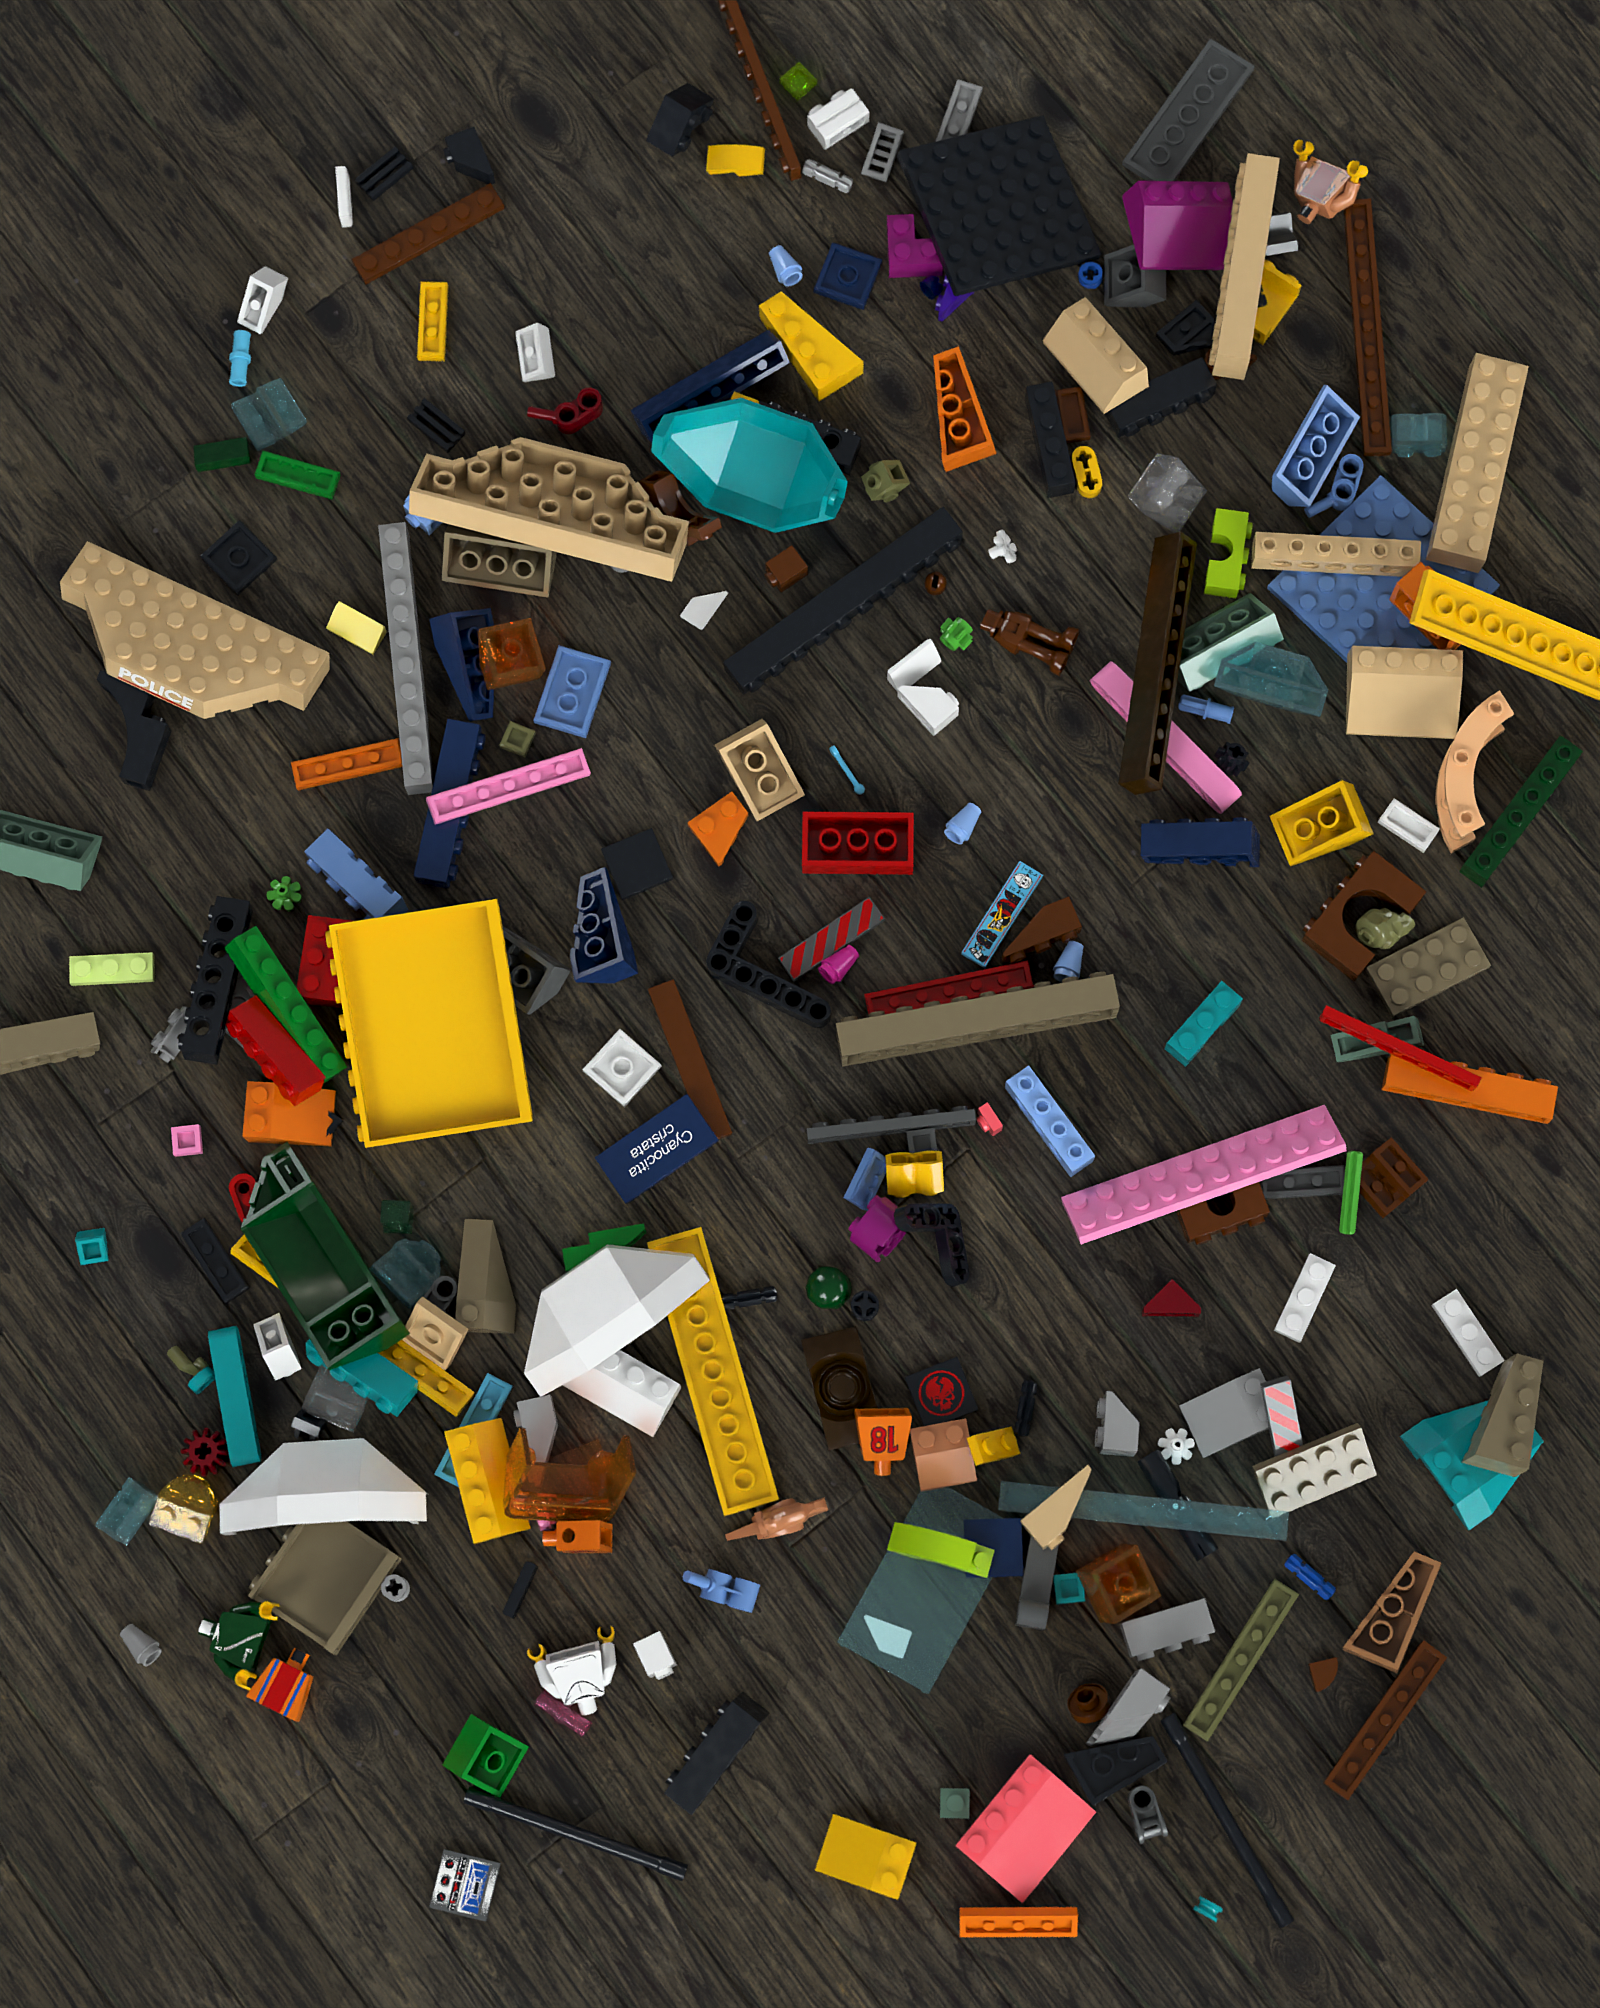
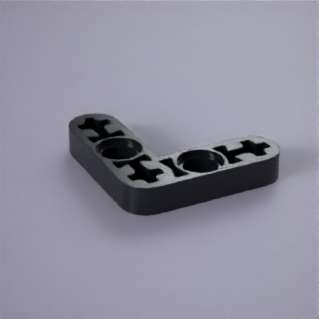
(944, 1230)

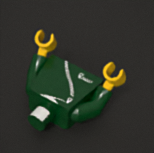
(239, 1639)

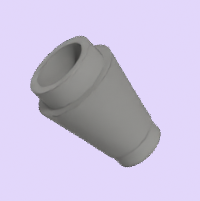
(142, 1646)

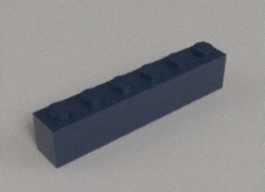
(715, 381)
(454, 769)

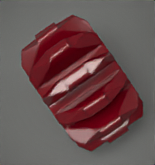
(211, 1460)

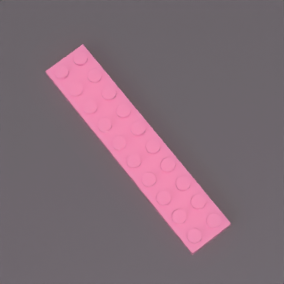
(1203, 1174)

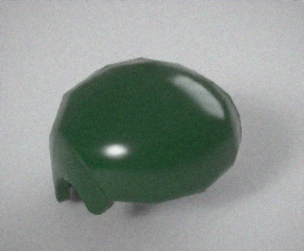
(828, 1288)

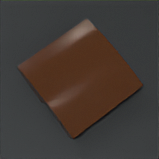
(1389, 1178)

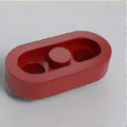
(241, 1200)

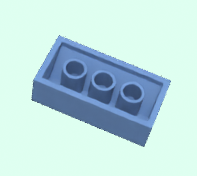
(1314, 449)

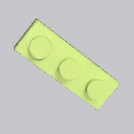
(112, 969)

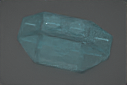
(1273, 679)

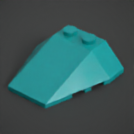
(1442, 1446)

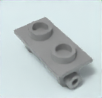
(167, 1041)

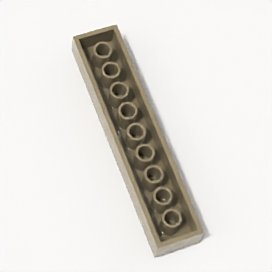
(977, 1019)

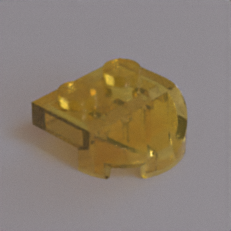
(185, 1508)

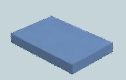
(572, 691)

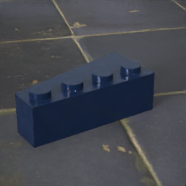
(1200, 842)

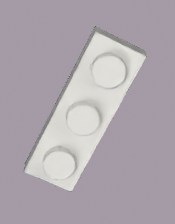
(1304, 1297)
(1467, 1333)

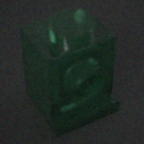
(397, 1216)

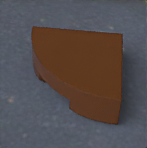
(1323, 1673)

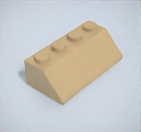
(1096, 356)

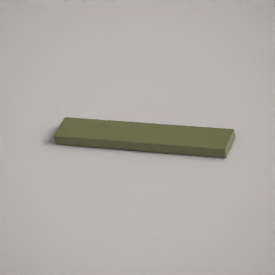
(1240, 1660)

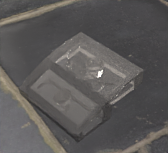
(334, 1401)

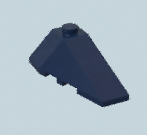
(458, 647)
(601, 938)

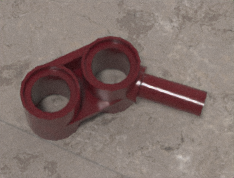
(576, 408)

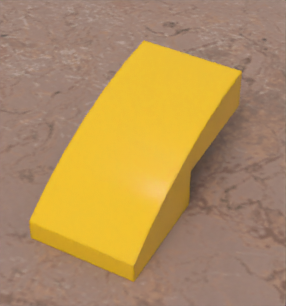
(741, 159)

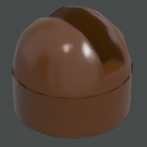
(941, 584)

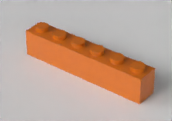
(1495, 1093)

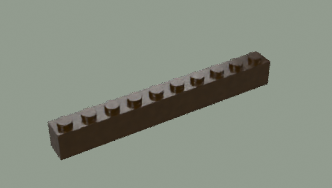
(1157, 664)

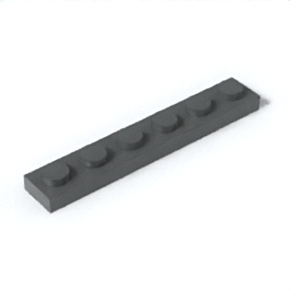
(878, 1126)

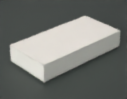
(344, 196)
(1408, 825)

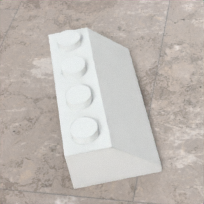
(628, 1391)

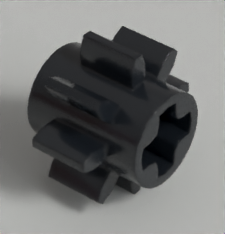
(1232, 758)

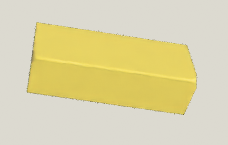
(356, 628)

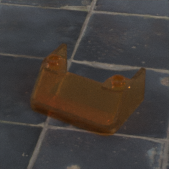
(566, 1490)

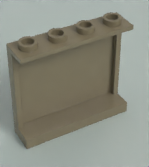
(324, 1579)

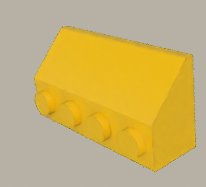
(480, 1467)

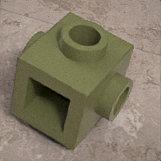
(885, 480)

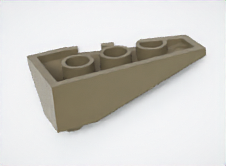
(484, 1288)

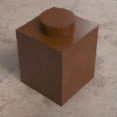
(785, 569)

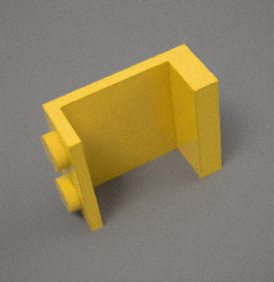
(1280, 294)

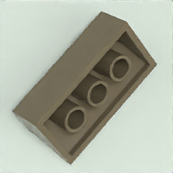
(496, 562)

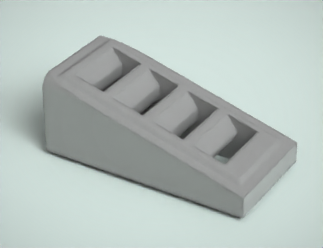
(888, 131)

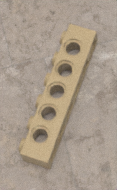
(1334, 554)

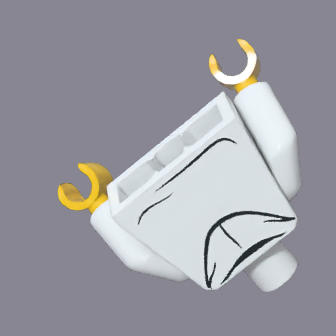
(577, 1672)

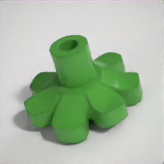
(284, 894)

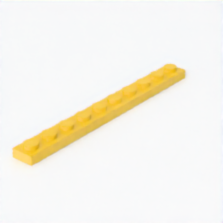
(431, 1378)

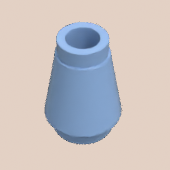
(785, 267)
(962, 824)
(1069, 961)

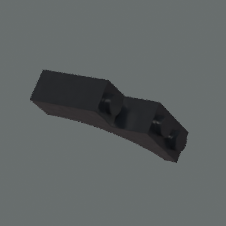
(146, 735)

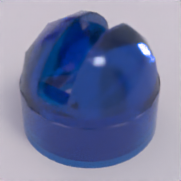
(931, 287)

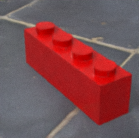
(274, 1051)

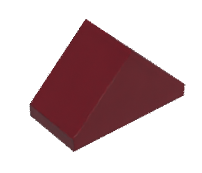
(1172, 1302)

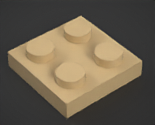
(434, 1333)

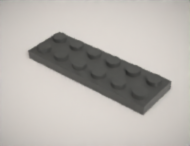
(1188, 114)

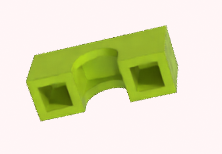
(1225, 576)

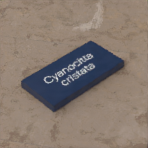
(656, 1149)

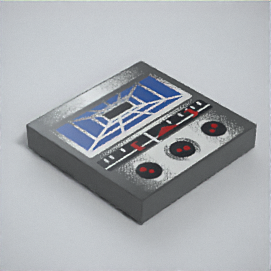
(465, 1885)

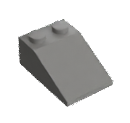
(1227, 1413)

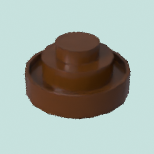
(1088, 1703)

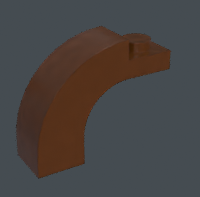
(665, 495)

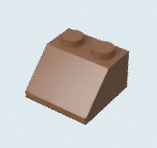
(943, 1455)

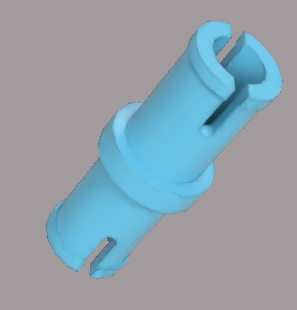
(239, 358)

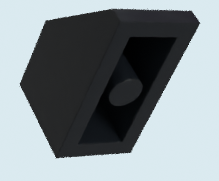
(468, 155)

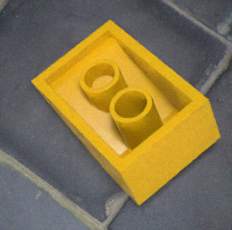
(1321, 823)
(865, 1856)

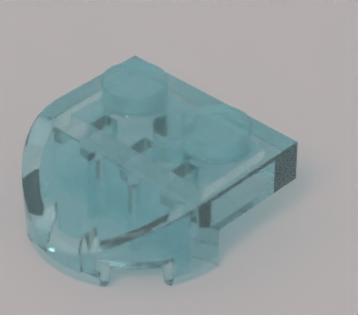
(408, 1270)

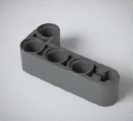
(1036, 1586)

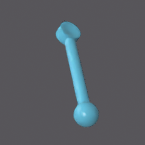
(858, 788)

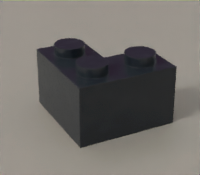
(677, 117)

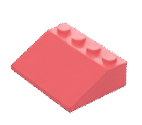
(1025, 1828)

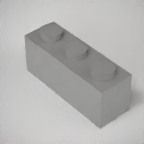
(1167, 1629)

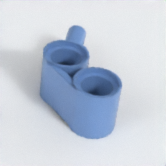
(1342, 482)
(725, 1590)

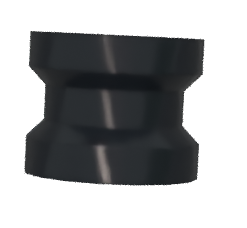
(861, 1303)

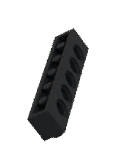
(207, 1047)

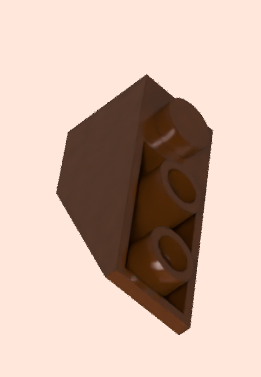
(1051, 924)

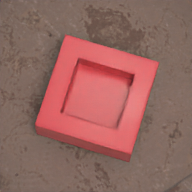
(988, 1120)

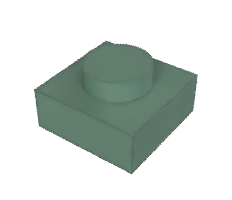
(954, 1803)

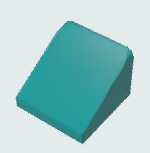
(92, 1246)

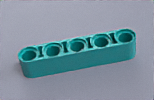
(234, 1396)

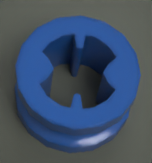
(1097, 279)

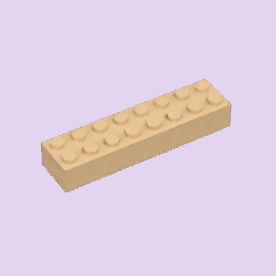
(1243, 266)
(1477, 463)

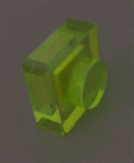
(798, 81)

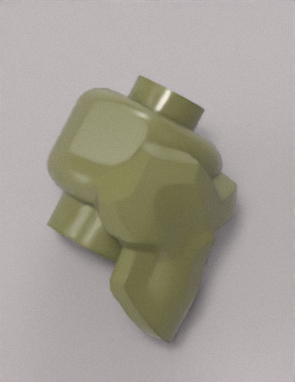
(1383, 927)

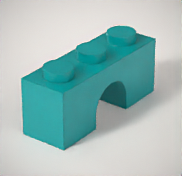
(1203, 1023)

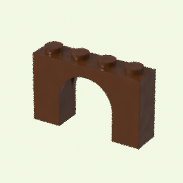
(1373, 878)

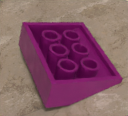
(1179, 224)

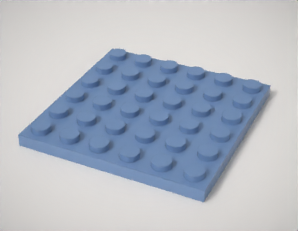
(1357, 607)

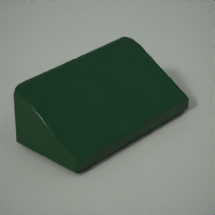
(221, 454)

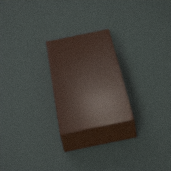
(1073, 414)

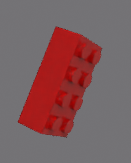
(857, 843)

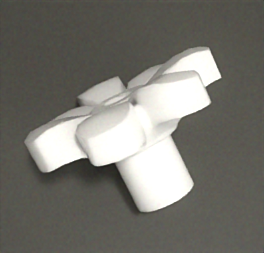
(1003, 547)
(1173, 1451)

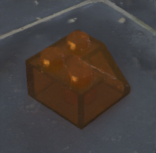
(509, 654)
(1118, 1583)

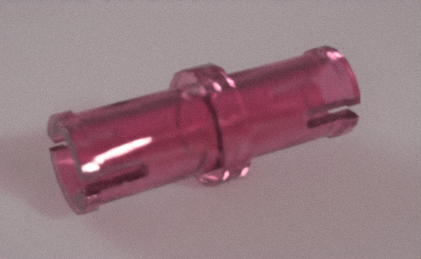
(563, 1713)

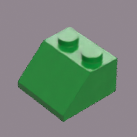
(485, 1756)

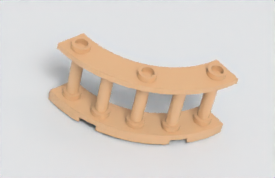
(1454, 786)

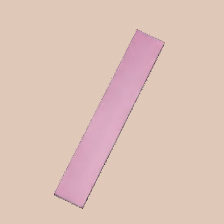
(508, 786)

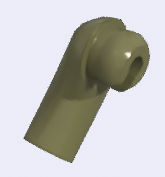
(184, 1363)

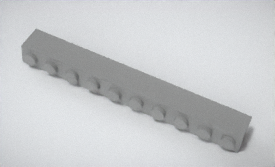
(406, 658)

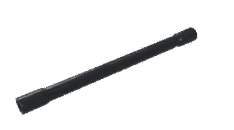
(662, 1864)
(1273, 1901)

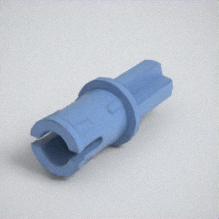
(1206, 708)

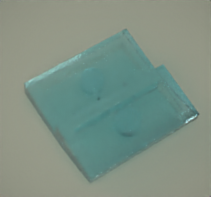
(269, 414)

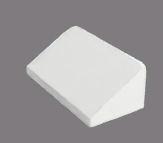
(535, 353)
(914, 665)

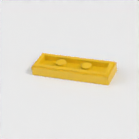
(432, 321)

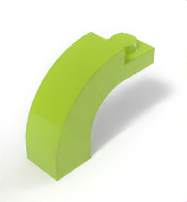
(940, 1549)

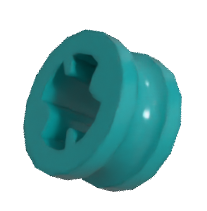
(1208, 1909)

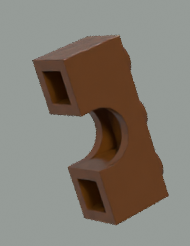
(1200, 1223)

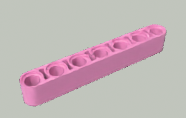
(1182, 752)

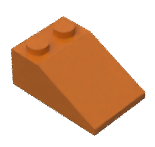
(277, 1121)

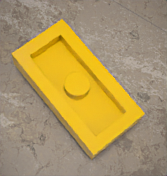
(993, 1446)

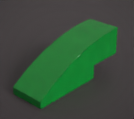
(621, 1236)

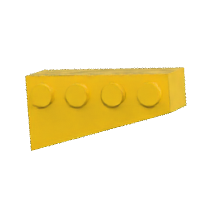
(812, 350)

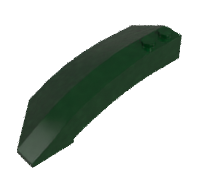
(318, 1264)

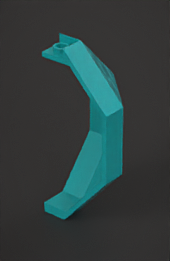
(752, 463)

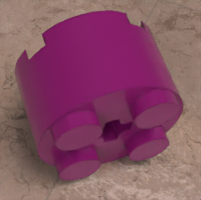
(877, 1230)

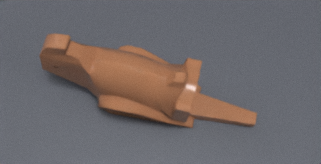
(780, 1519)

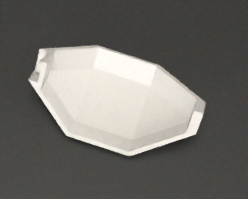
(604, 1308)
(323, 1485)

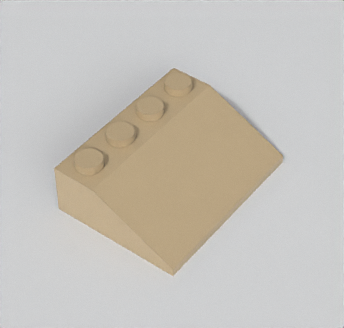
(1403, 692)

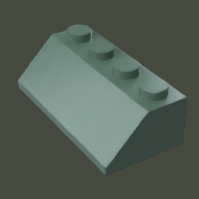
(1222, 635)
(46, 851)

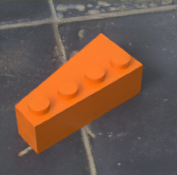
(961, 420)

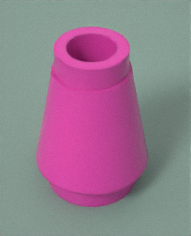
(838, 964)

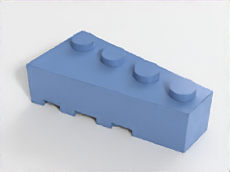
(353, 878)

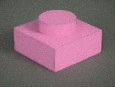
(186, 1140)

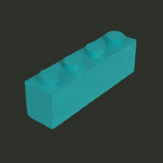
(375, 1379)

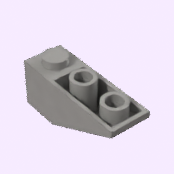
(540, 1422)

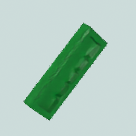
(297, 475)

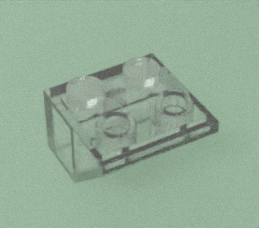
(1167, 492)

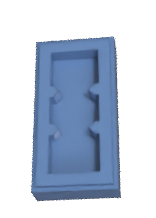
(866, 1179)

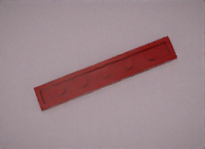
(947, 988)
(1399, 1048)

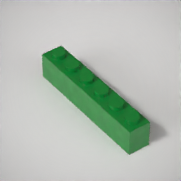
(279, 994)

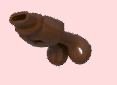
(1013, 628)

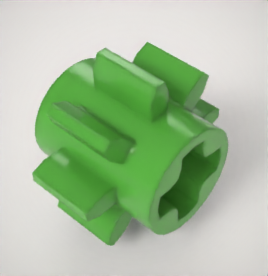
(956, 634)

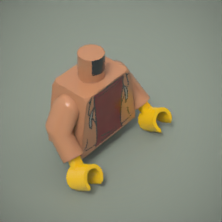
(1322, 186)

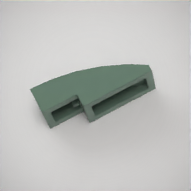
(1350, 1048)

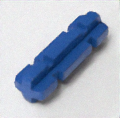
(1310, 1576)

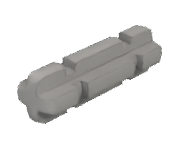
(827, 176)

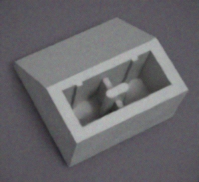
(1118, 1427)

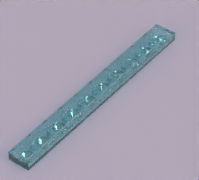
(1154, 1511)

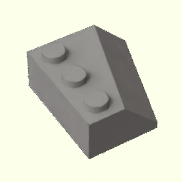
(1131, 1709)

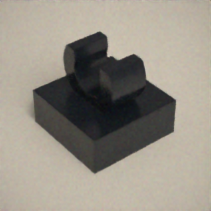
(309, 1424)

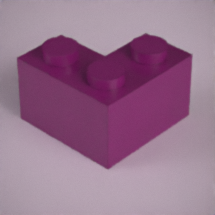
(909, 255)

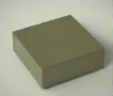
(517, 739)

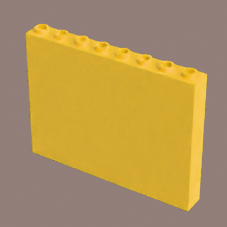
(429, 1023)

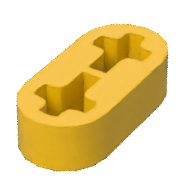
(1081, 473)

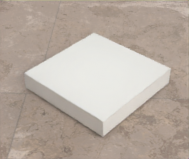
(622, 1068)

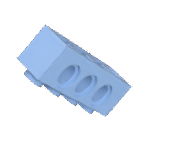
(1049, 1121)

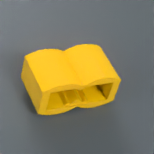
(914, 1173)

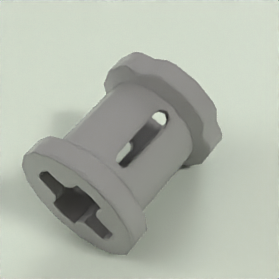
(402, 1593)

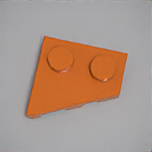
(719, 826)

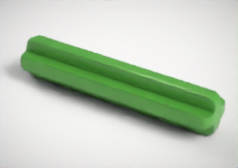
(1351, 1192)

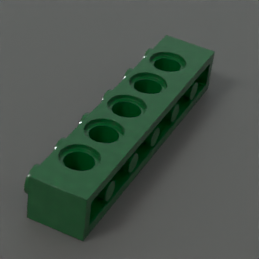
(1521, 811)

